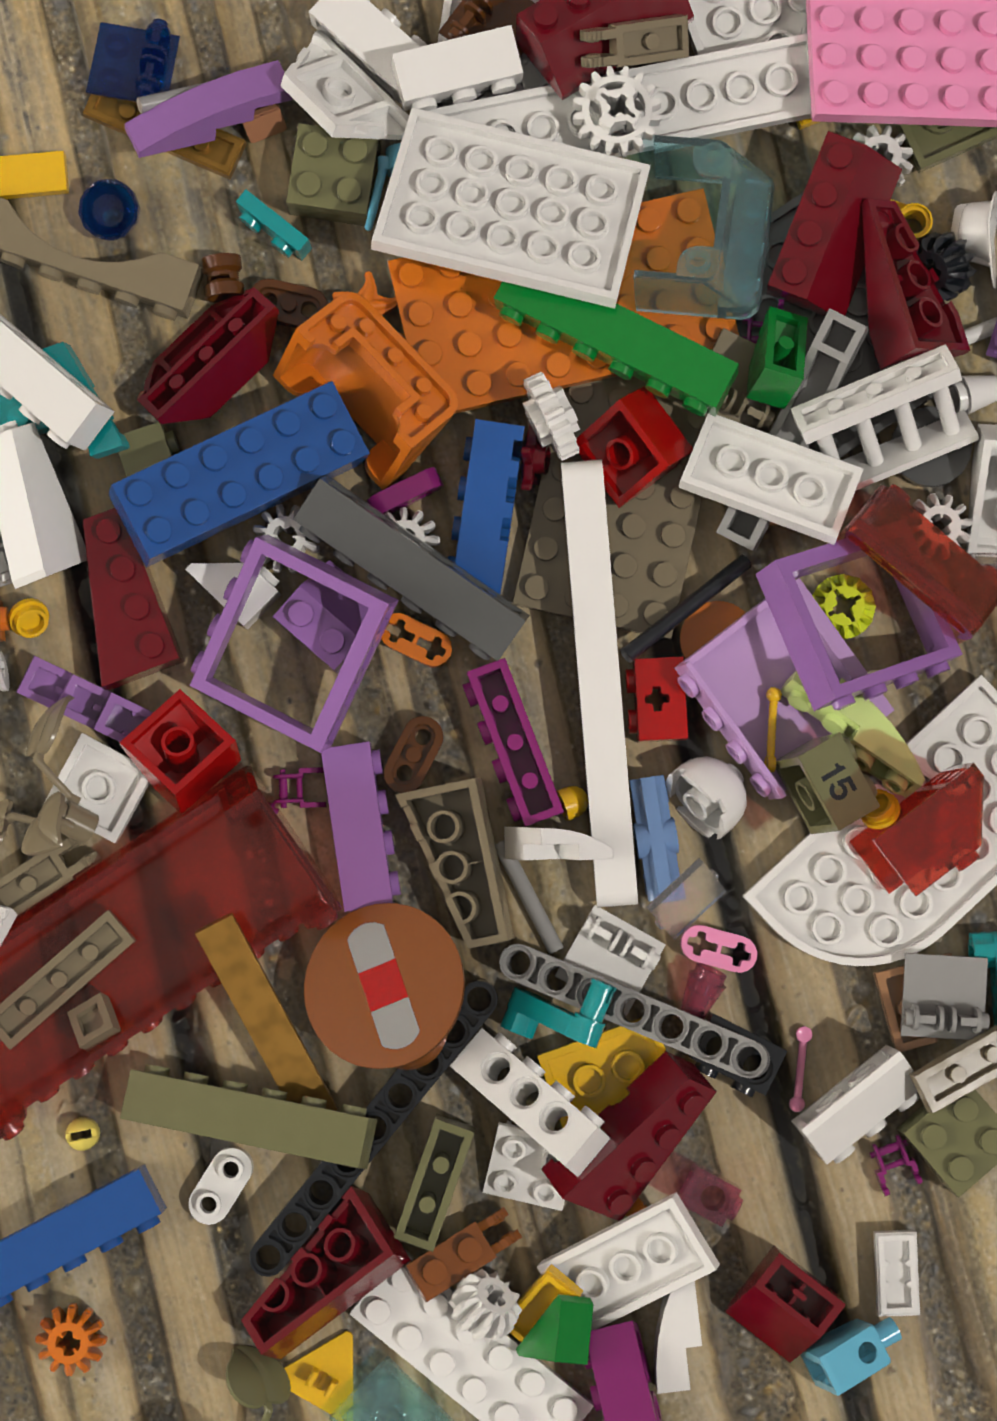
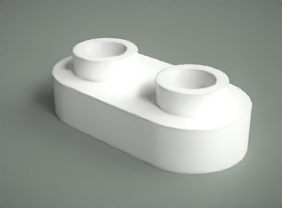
(221, 1186)

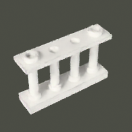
(880, 393)

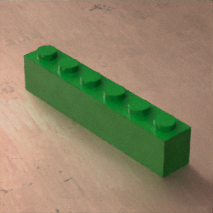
(626, 343)

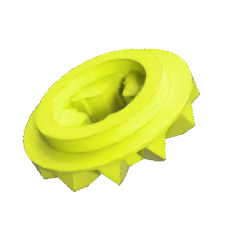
(847, 587)

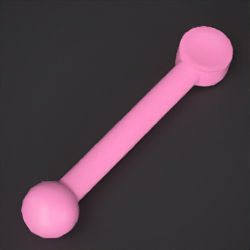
(803, 1035)

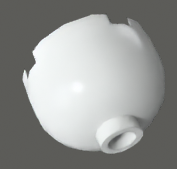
(710, 794)

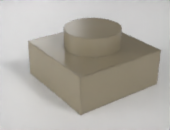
(94, 1021)

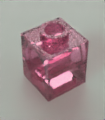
(701, 1178)

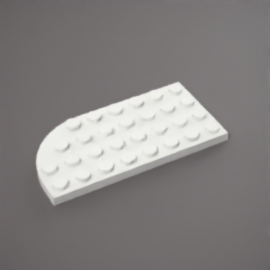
(833, 904)

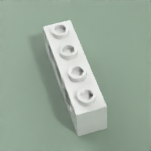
(572, 1145)

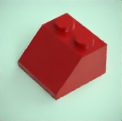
(635, 445)
(181, 751)

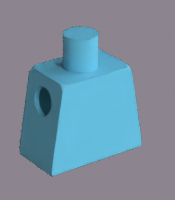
(850, 1354)

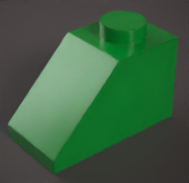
(778, 358)

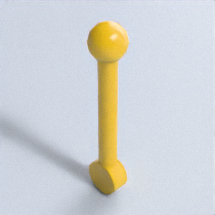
(773, 696)

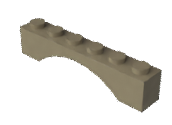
(156, 280)

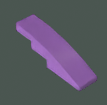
(197, 113)
(91, 703)

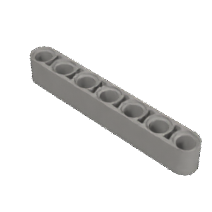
(655, 1011)

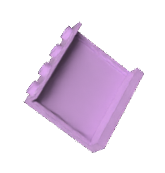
(732, 681)

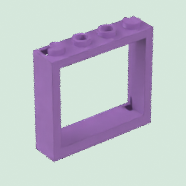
(807, 648)
(352, 671)

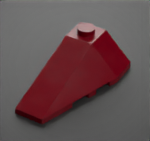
(902, 299)

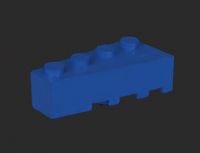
(488, 500)

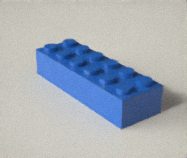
(238, 473)

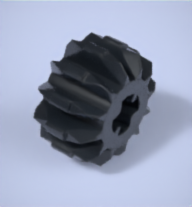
(948, 261)

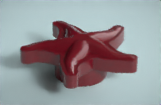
(534, 460)

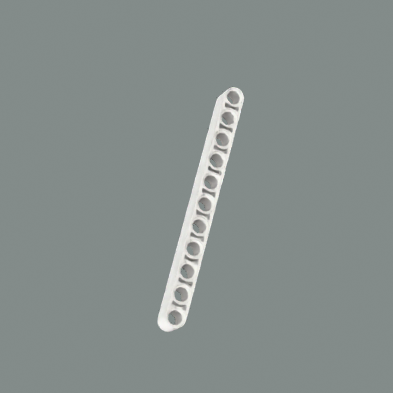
(599, 680)

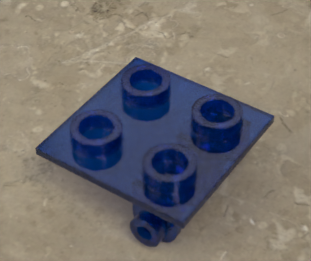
(133, 60)

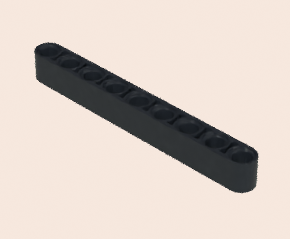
(393, 1114)

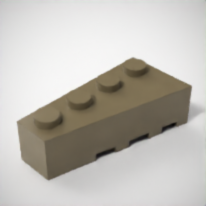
(461, 853)

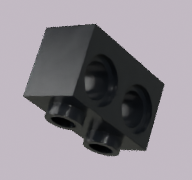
(744, 1085)

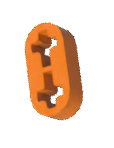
(420, 631)

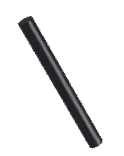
(686, 608)

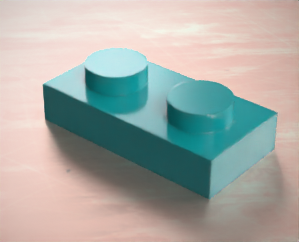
(285, 236)

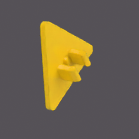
(325, 1373)

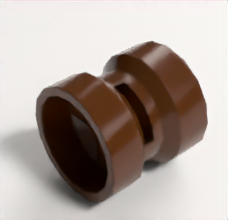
(222, 276)

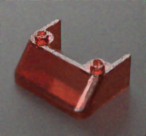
(924, 560)
(932, 835)

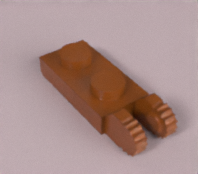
(458, 1256)

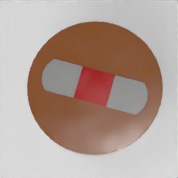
(385, 987)

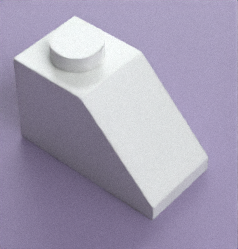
(216, 577)

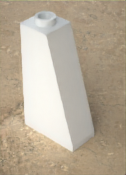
(34, 513)

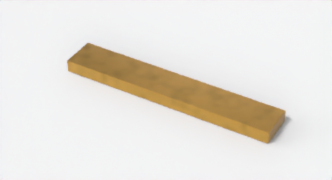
(261, 1011)

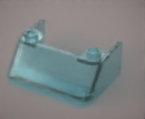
(730, 275)

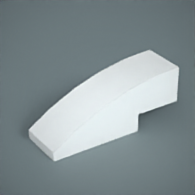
(675, 1331)

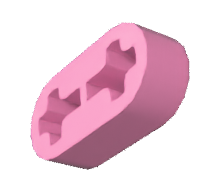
(715, 958)

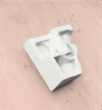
(552, 843)

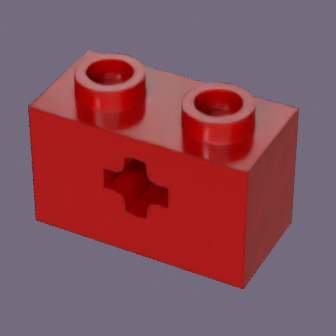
(671, 719)

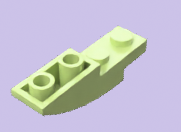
(874, 737)

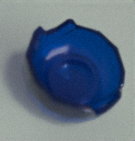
(109, 209)

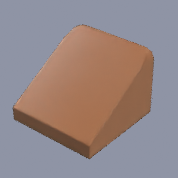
(266, 123)

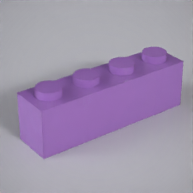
(358, 825)

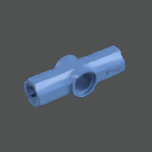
(654, 834)

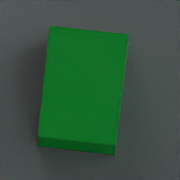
(561, 1332)

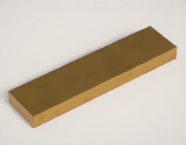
(215, 156)

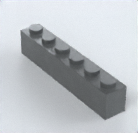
(410, 567)

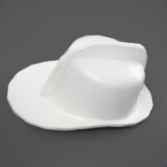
(978, 226)

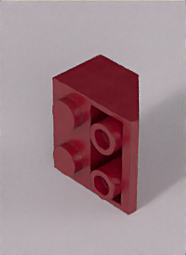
(785, 1305)

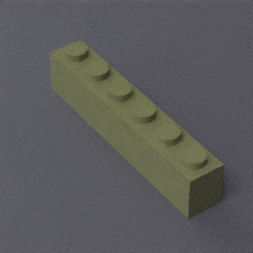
(249, 1118)

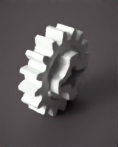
(605, 100)
(551, 416)

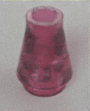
(702, 989)

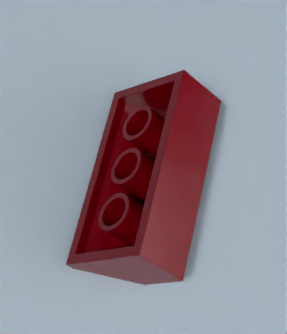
(551, 34)
(826, 238)

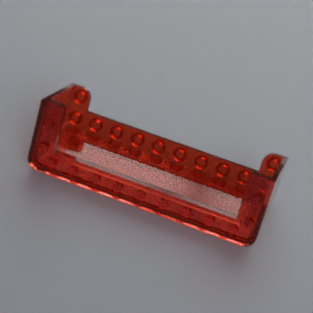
(178, 876)

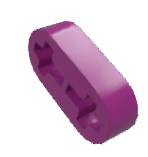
(407, 491)

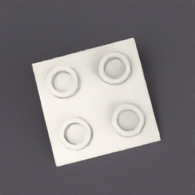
(614, 951)
(517, 1171)

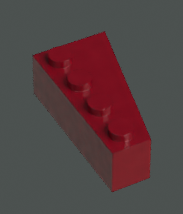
(127, 607)
(642, 1134)
(333, 1271)

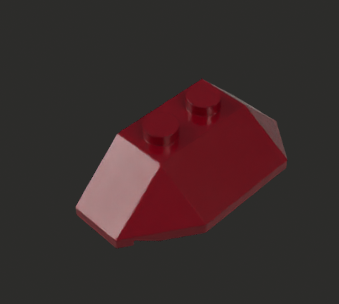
(211, 359)

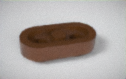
(291, 300)
(416, 756)

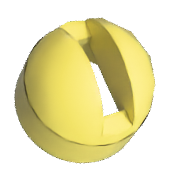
(82, 1124)

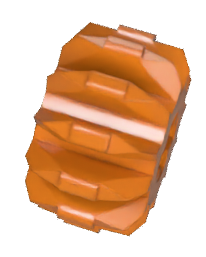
(60, 1348)

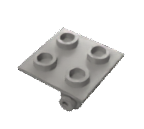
(944, 996)

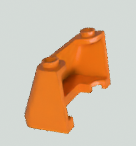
(377, 376)

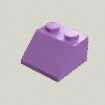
(322, 620)

